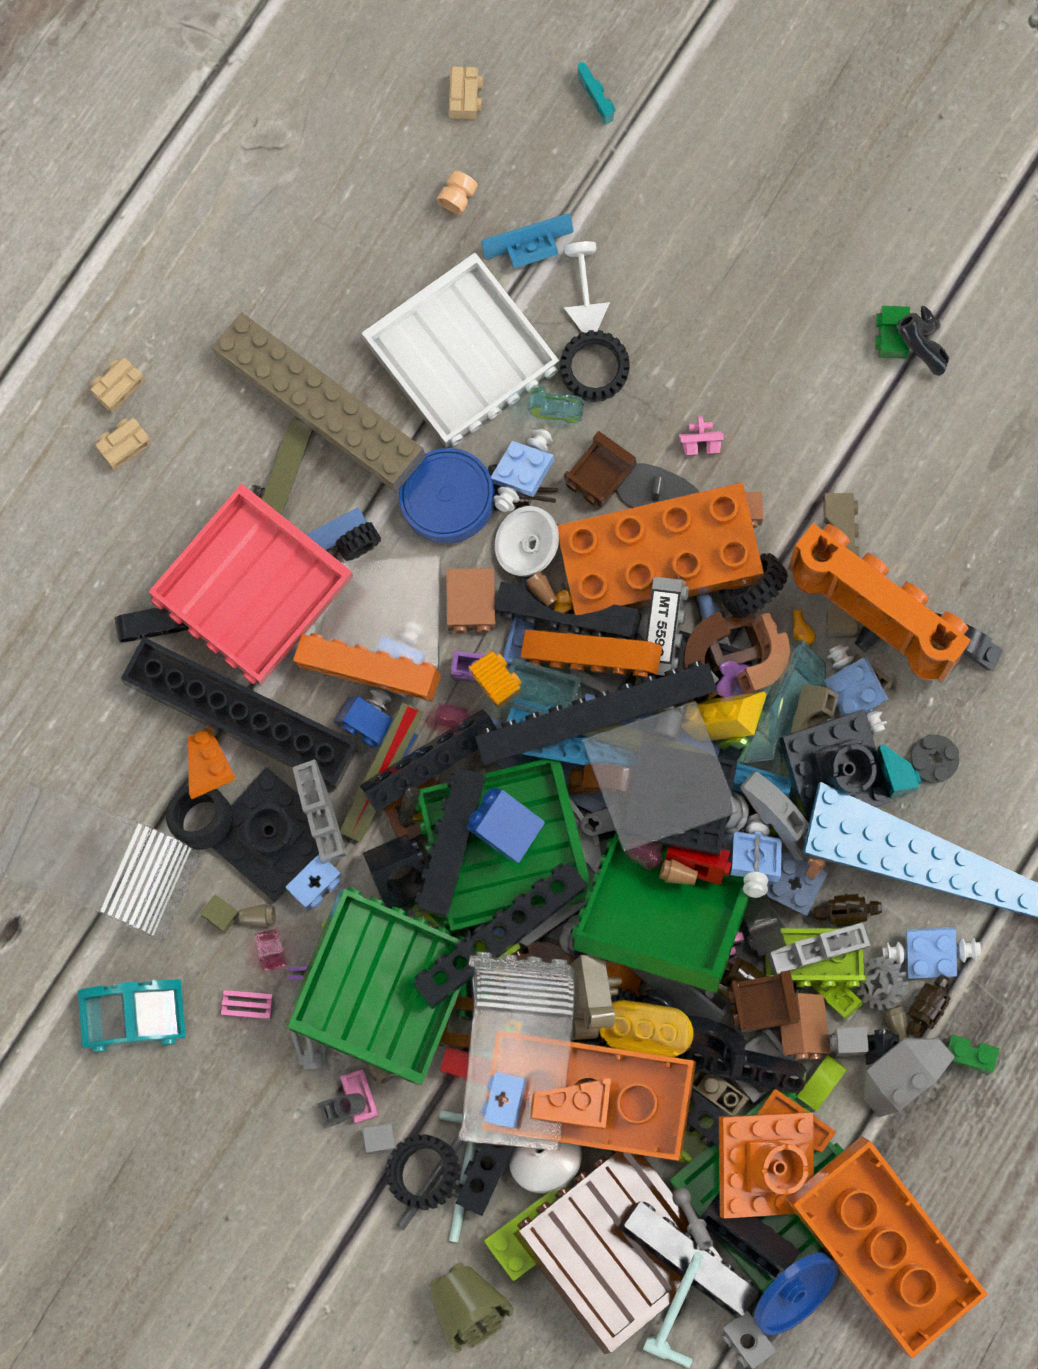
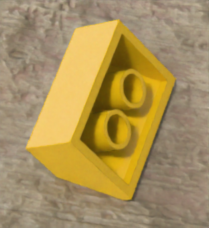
(732, 715)

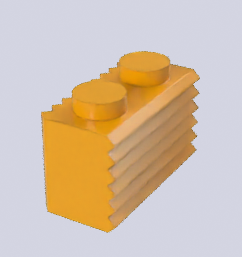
(496, 679)

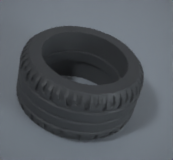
(207, 836)

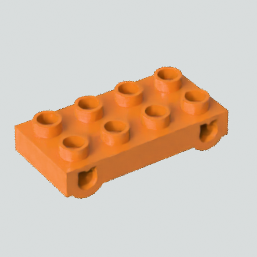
(688, 538)
(890, 612)

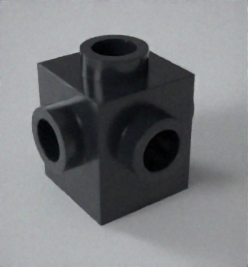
(879, 1044)

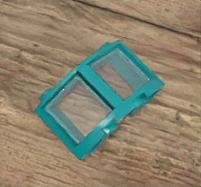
(131, 1014)

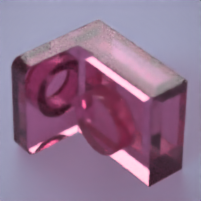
(270, 949)

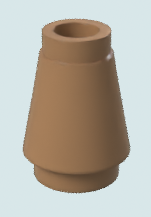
(540, 588)
(677, 873)

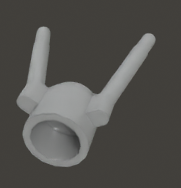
(312, 1058)

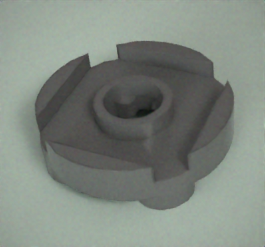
(947, 753)

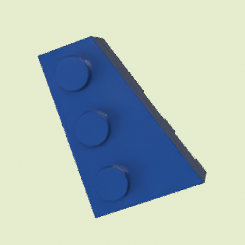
(365, 721)

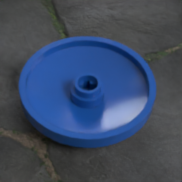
(796, 1293)

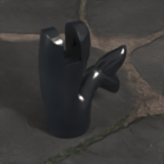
(911, 330)

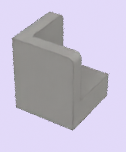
(378, 1138)

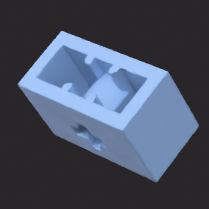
(301, 884)
(508, 1113)

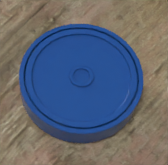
(448, 496)

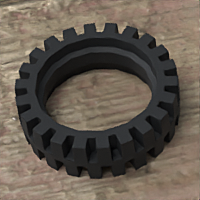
(609, 342)
(742, 601)
(399, 1160)

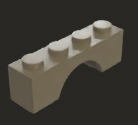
(813, 707)

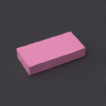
(357, 1083)

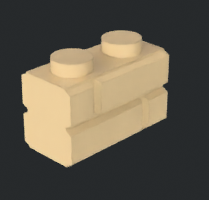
(464, 93)
(117, 384)
(122, 443)

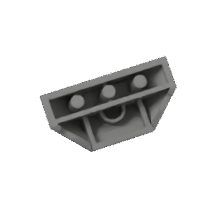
(904, 1073)

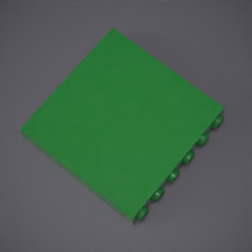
(660, 925)

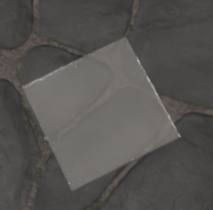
(389, 608)
(659, 776)

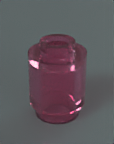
(450, 715)
(646, 856)

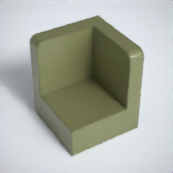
(220, 913)

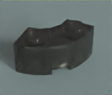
(763, 926)

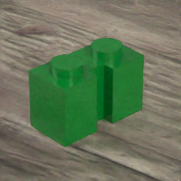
(889, 341)
(979, 1059)

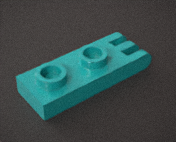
(595, 92)

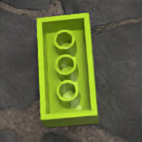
(506, 1246)

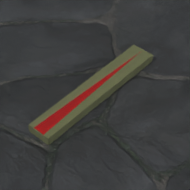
(389, 752)

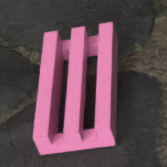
(225, 1003)

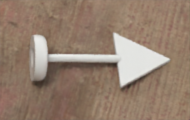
(588, 315)

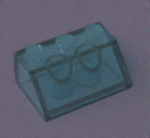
(543, 688)

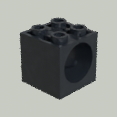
(387, 858)

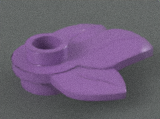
(729, 683)

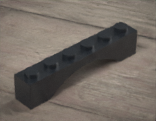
(612, 622)

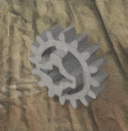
(884, 981)

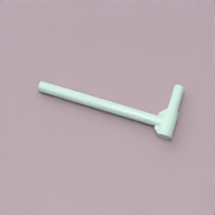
(469, 1156)
(658, 1345)

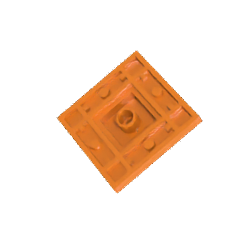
(763, 1162)

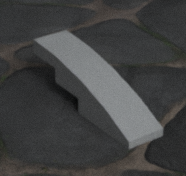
(319, 811)
(818, 948)

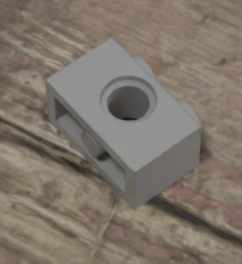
(849, 1042)
(761, 1347)

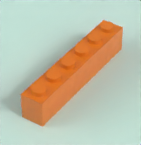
(591, 652)
(367, 667)

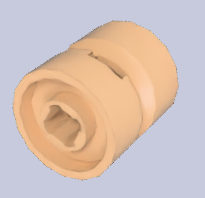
(456, 194)

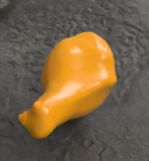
(564, 602)
(802, 630)

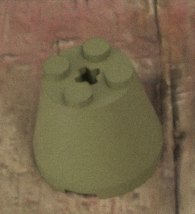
(467, 1307)

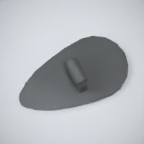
(651, 485)

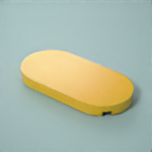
(648, 1029)

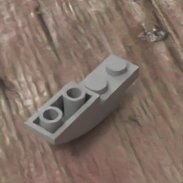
(777, 810)

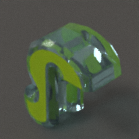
(554, 406)

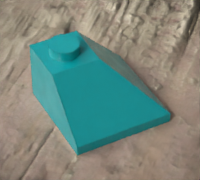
(898, 773)

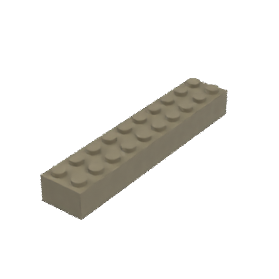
(318, 402)

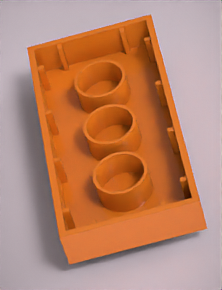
(644, 1105)
(887, 1247)

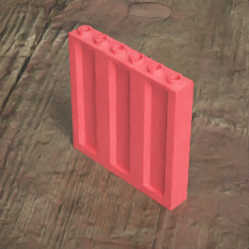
(250, 585)

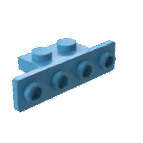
(529, 242)

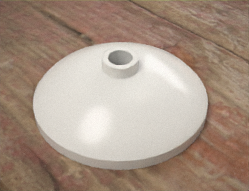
(516, 541)
(545, 1170)

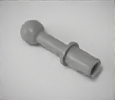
(696, 1226)

